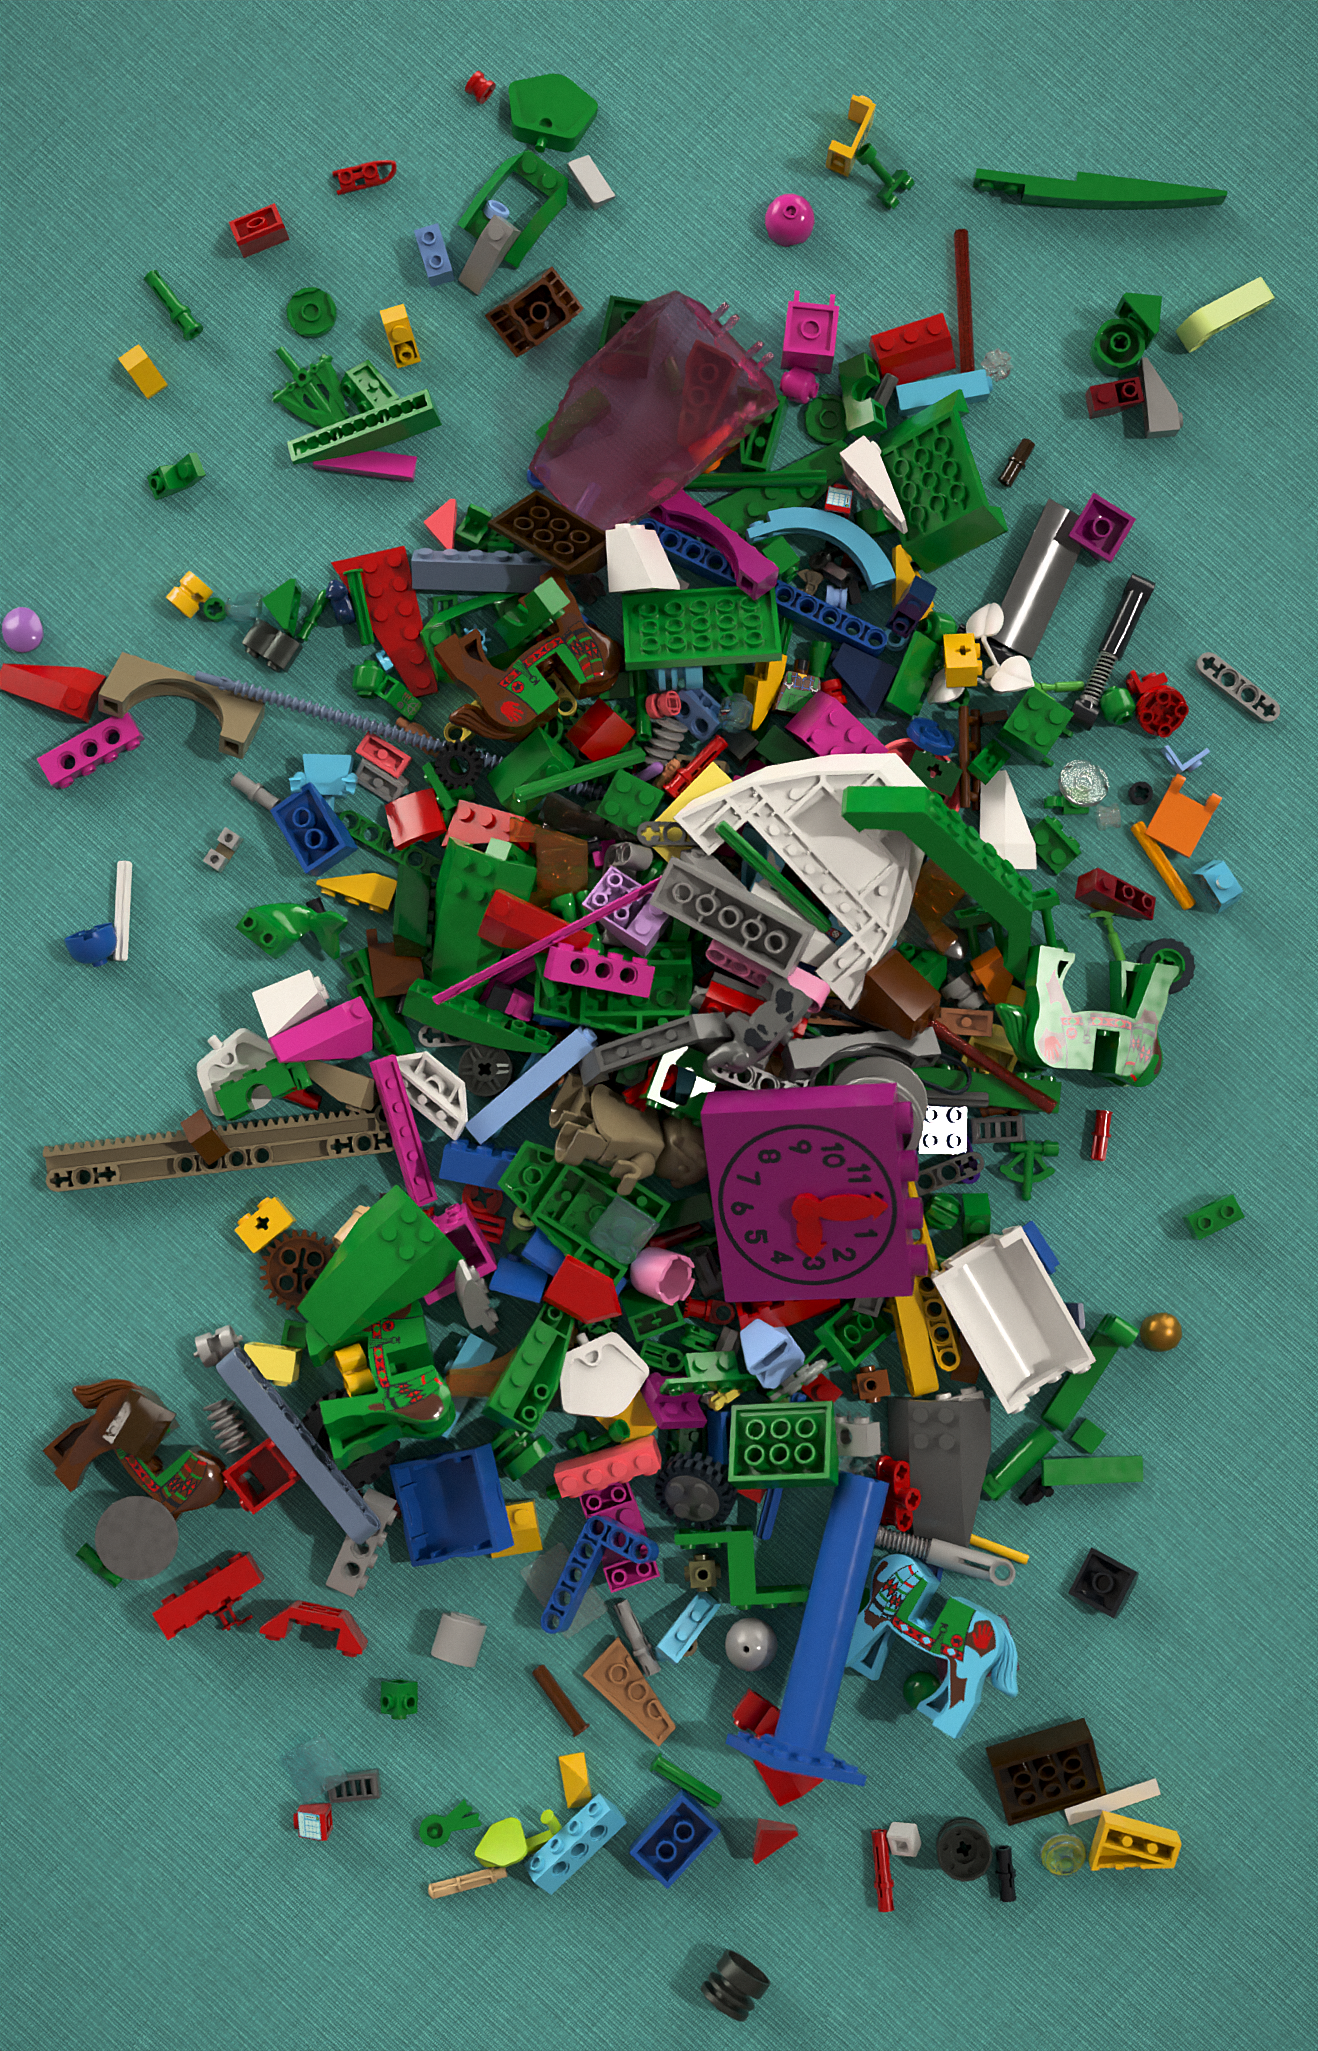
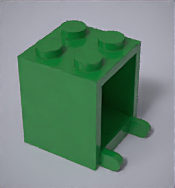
(1035, 726)

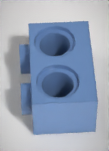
(434, 255)
(700, 709)

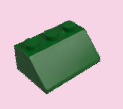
(913, 677)
(530, 761)

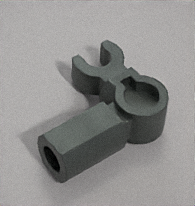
(823, 563)

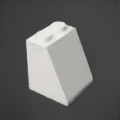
(637, 561)
(291, 1002)

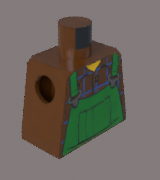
(795, 690)

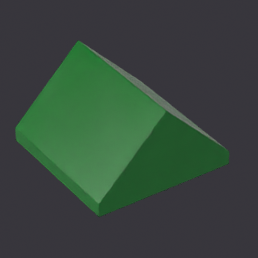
(1143, 310)
(285, 605)

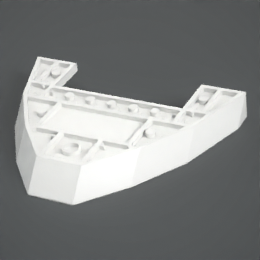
(858, 876)

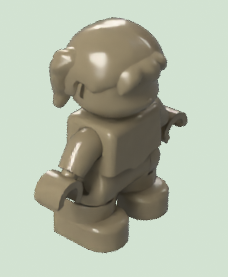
(624, 1136)

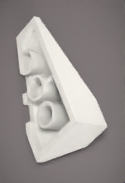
(1005, 824)

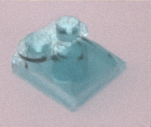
(622, 1231)

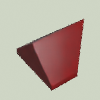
(770, 1837)

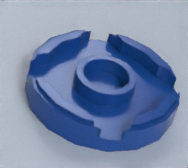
(929, 737)

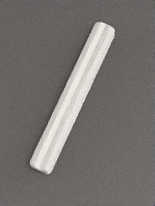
(122, 909)

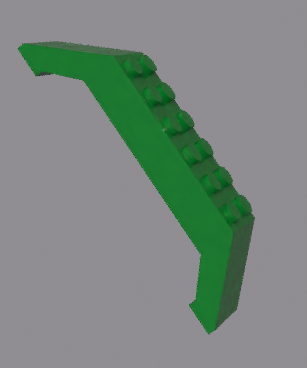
(956, 851)

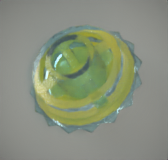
(1063, 1854)

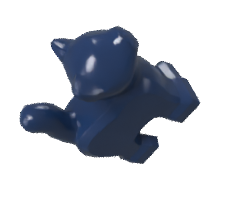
(341, 602)

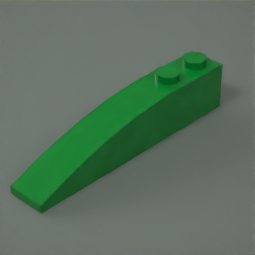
(368, 430)

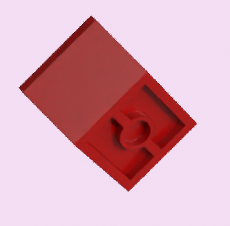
(350, 1639)

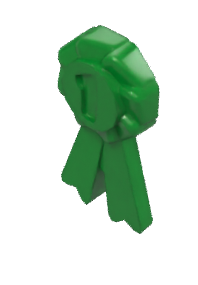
(437, 1828)

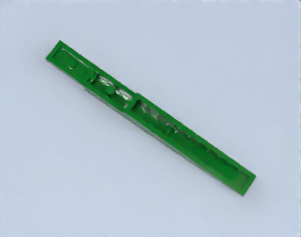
(1097, 191)

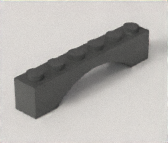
(808, 1057)

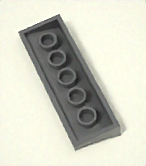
(1038, 581)

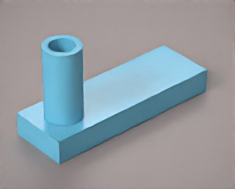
(686, 1628)

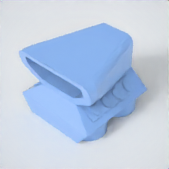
(770, 1353)

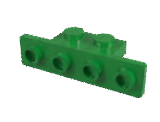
(710, 1373)

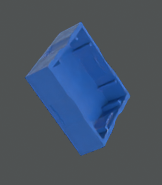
(451, 1505)

